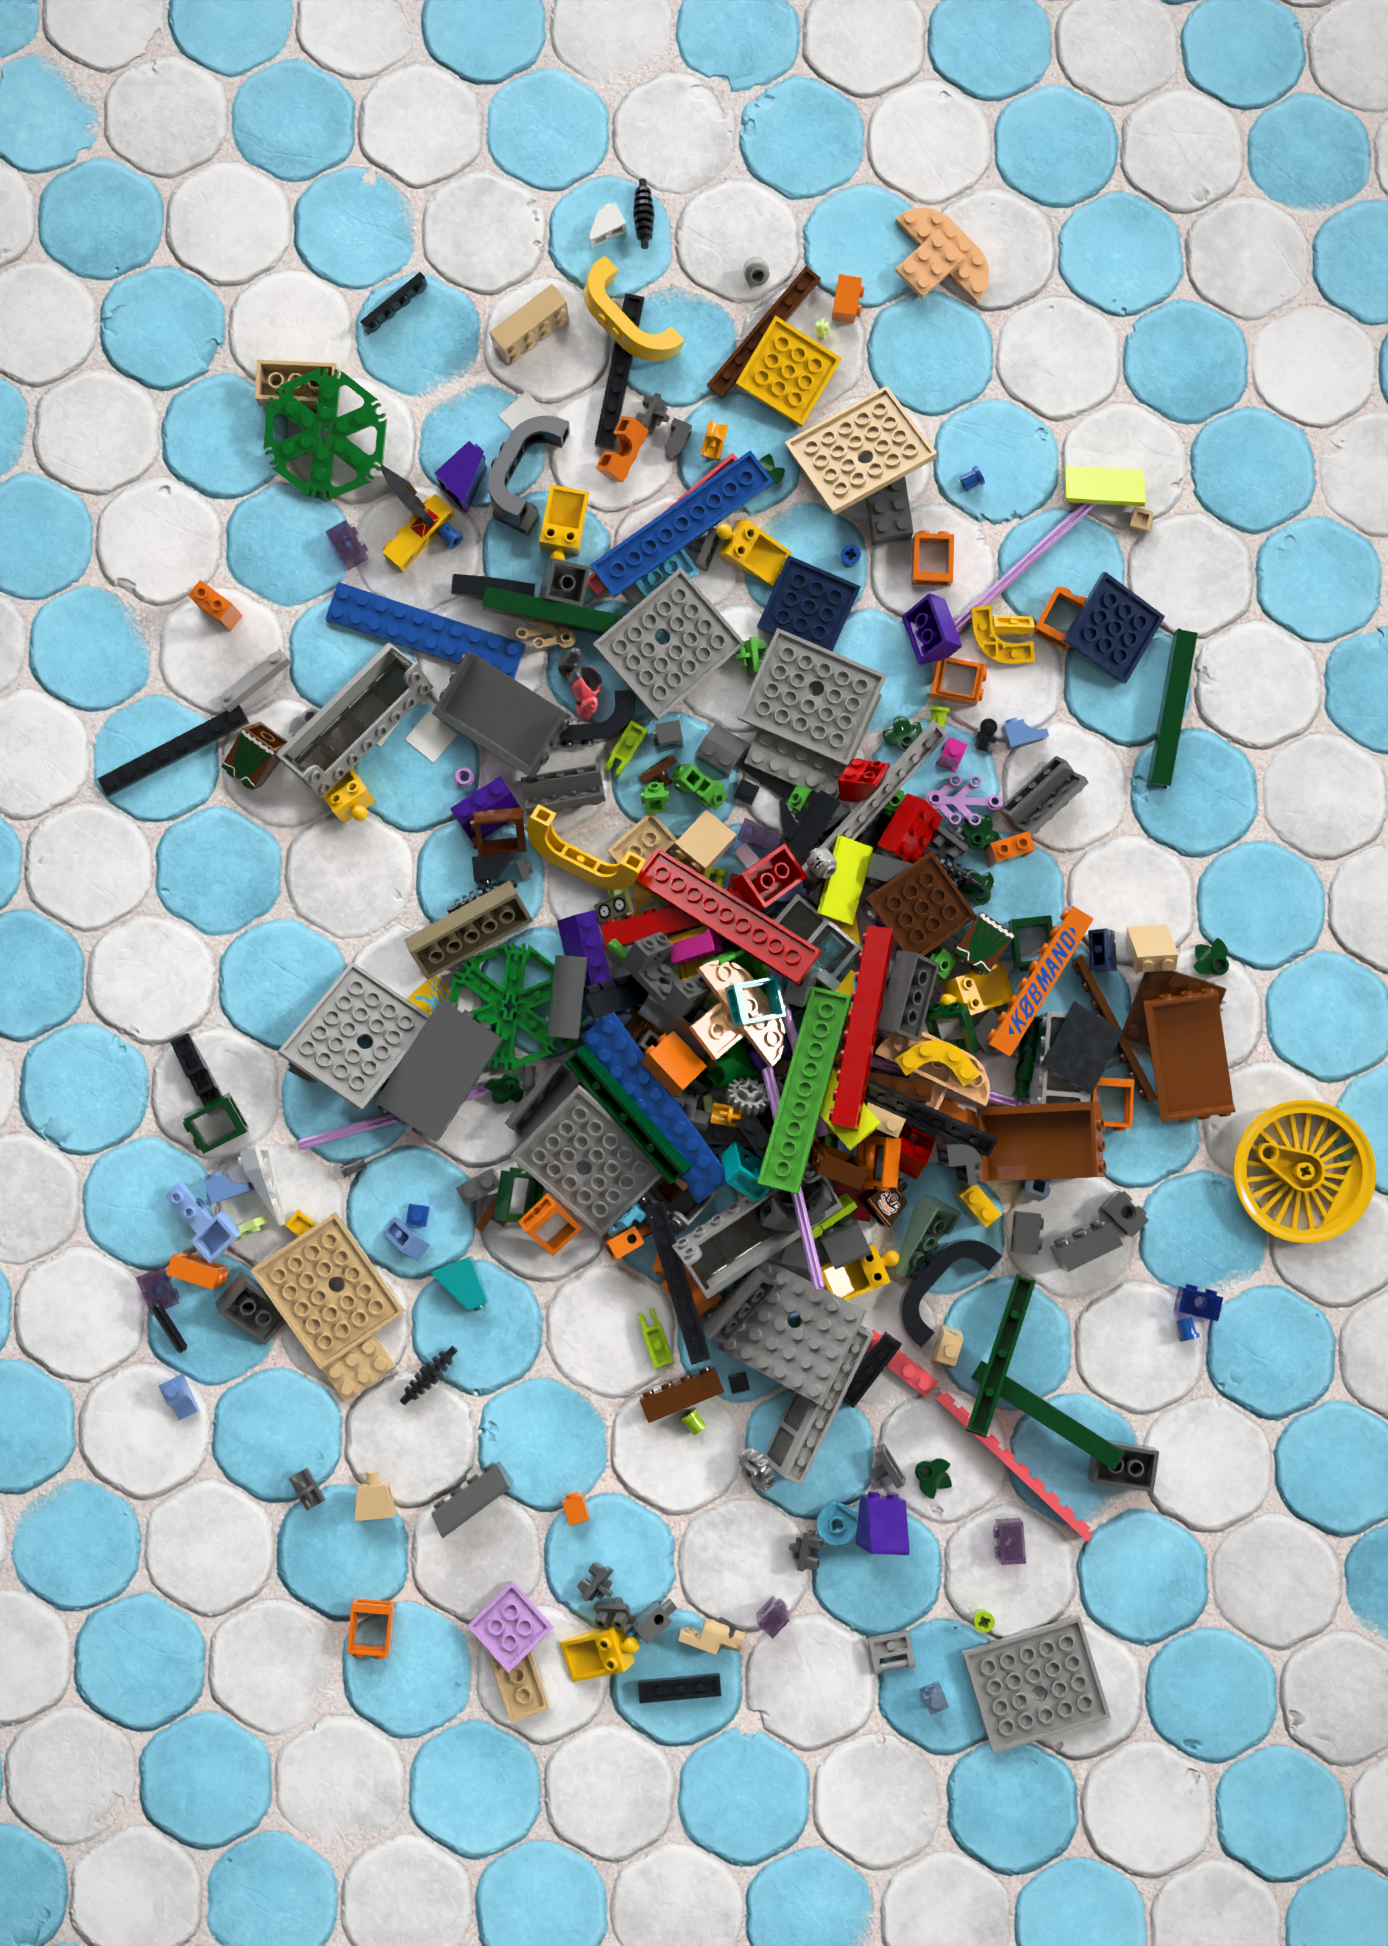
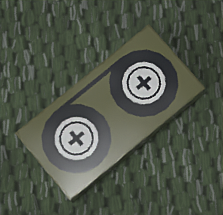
(614, 907)

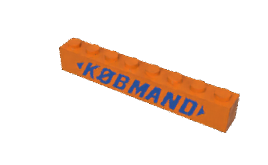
(1039, 981)

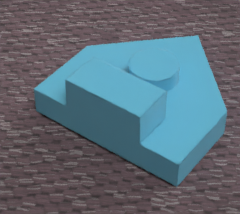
(635, 1212)

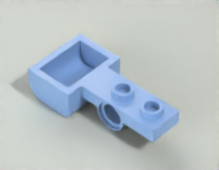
(212, 1234)

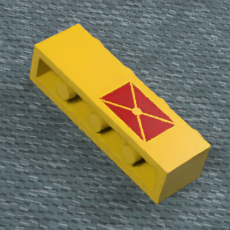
(415, 535)

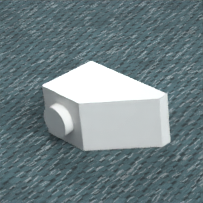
(607, 225)

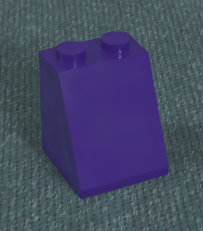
(463, 474)
(882, 1524)

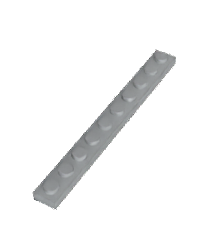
(885, 790)

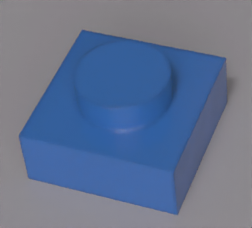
(417, 1215)

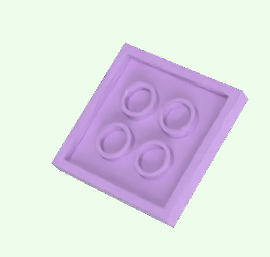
(510, 1626)

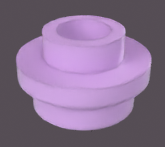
(462, 771)

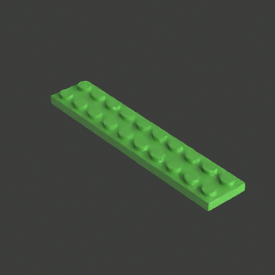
(804, 1090)

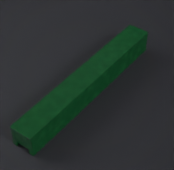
(548, 611)
(1172, 708)
(628, 1114)
(1000, 1356)
(1056, 1420)

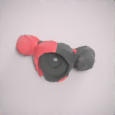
(584, 683)

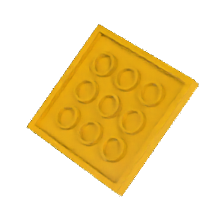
(788, 371)

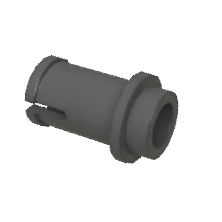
(528, 1078)
(353, 1167)

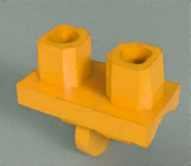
(714, 440)
(726, 1115)

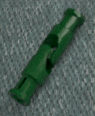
(1025, 1067)

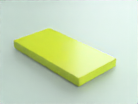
(1104, 486)
(844, 887)
(867, 1123)

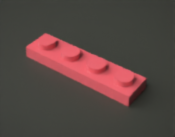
(908, 1370)

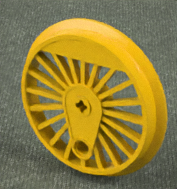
(1284, 1162)

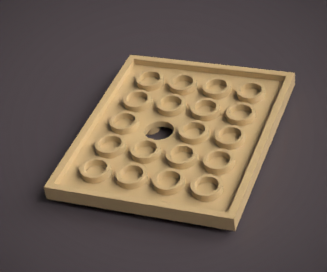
(870, 426)
(325, 1319)

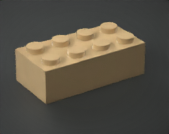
(530, 324)
(274, 373)

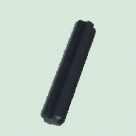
(168, 1326)

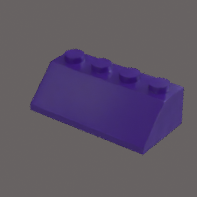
(583, 938)

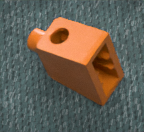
(619, 1245)

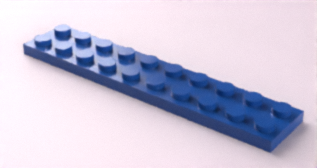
(682, 524)
(421, 629)
(623, 1059)

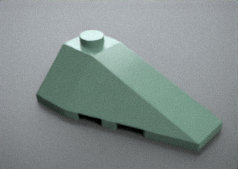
(926, 1226)

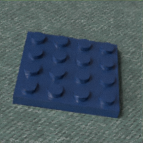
(809, 604)
(1113, 627)

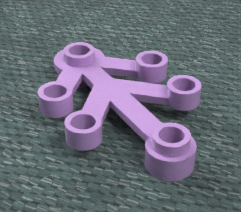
(960, 801)

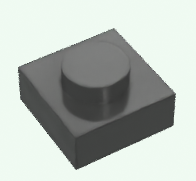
(525, 869)

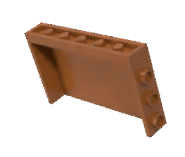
(1189, 1055)
(1043, 1141)

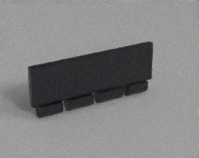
(812, 825)
(614, 995)

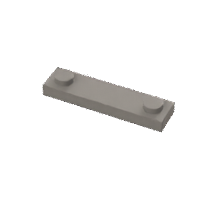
(254, 680)

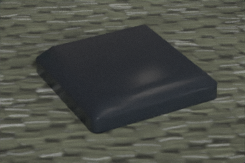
(738, 1382)

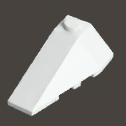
(260, 1172)

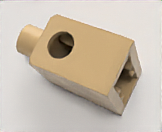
(947, 1346)
(374, 1499)

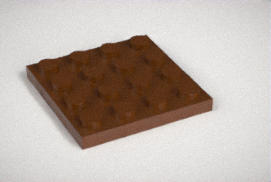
(921, 906)
(1151, 987)

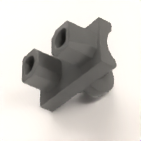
(655, 412)
(951, 839)
(307, 1489)
(803, 1551)
(601, 1575)
(616, 1613)

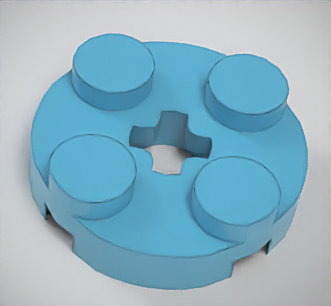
(838, 1535)

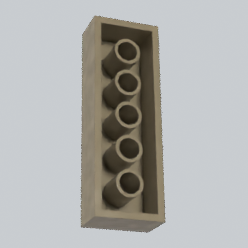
(468, 930)

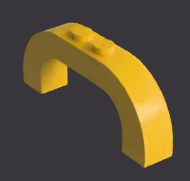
(621, 329)
(576, 861)

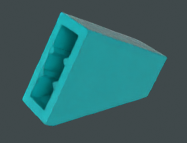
(463, 1283)

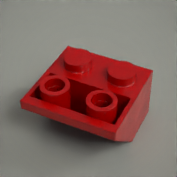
(860, 779)
(914, 1150)

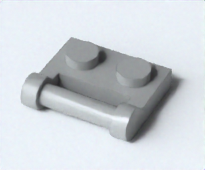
(891, 1645)

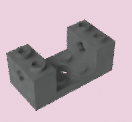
(648, 967)

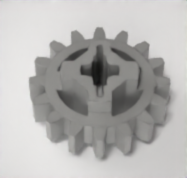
(747, 1096)
(756, 1469)

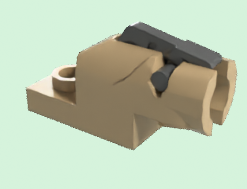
(713, 1635)

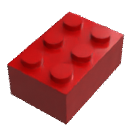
(910, 829)
(769, 878)

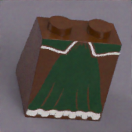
(254, 755)
(982, 944)

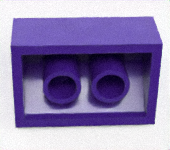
(931, 630)
(489, 797)

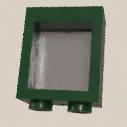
(1028, 940)
(215, 1123)

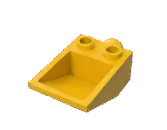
(564, 518)
(757, 551)
(349, 798)
(979, 991)
(859, 1275)
(599, 1653)

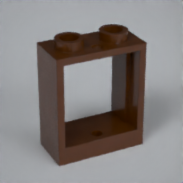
(499, 846)
(837, 1165)

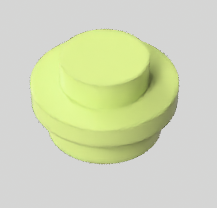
(822, 328)

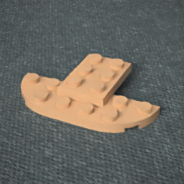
(941, 253)
(716, 1027)
(939, 1073)

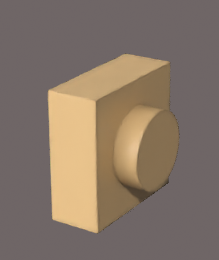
(1141, 519)

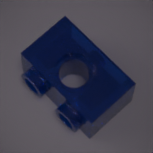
(1186, 1302)

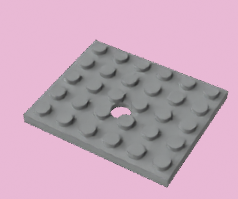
(696, 645)
(821, 723)
(797, 764)
(328, 1036)
(586, 1132)
(802, 1356)
(1046, 1657)

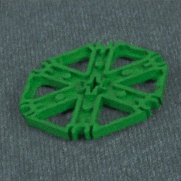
(342, 427)
(512, 986)

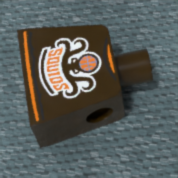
(885, 1205)

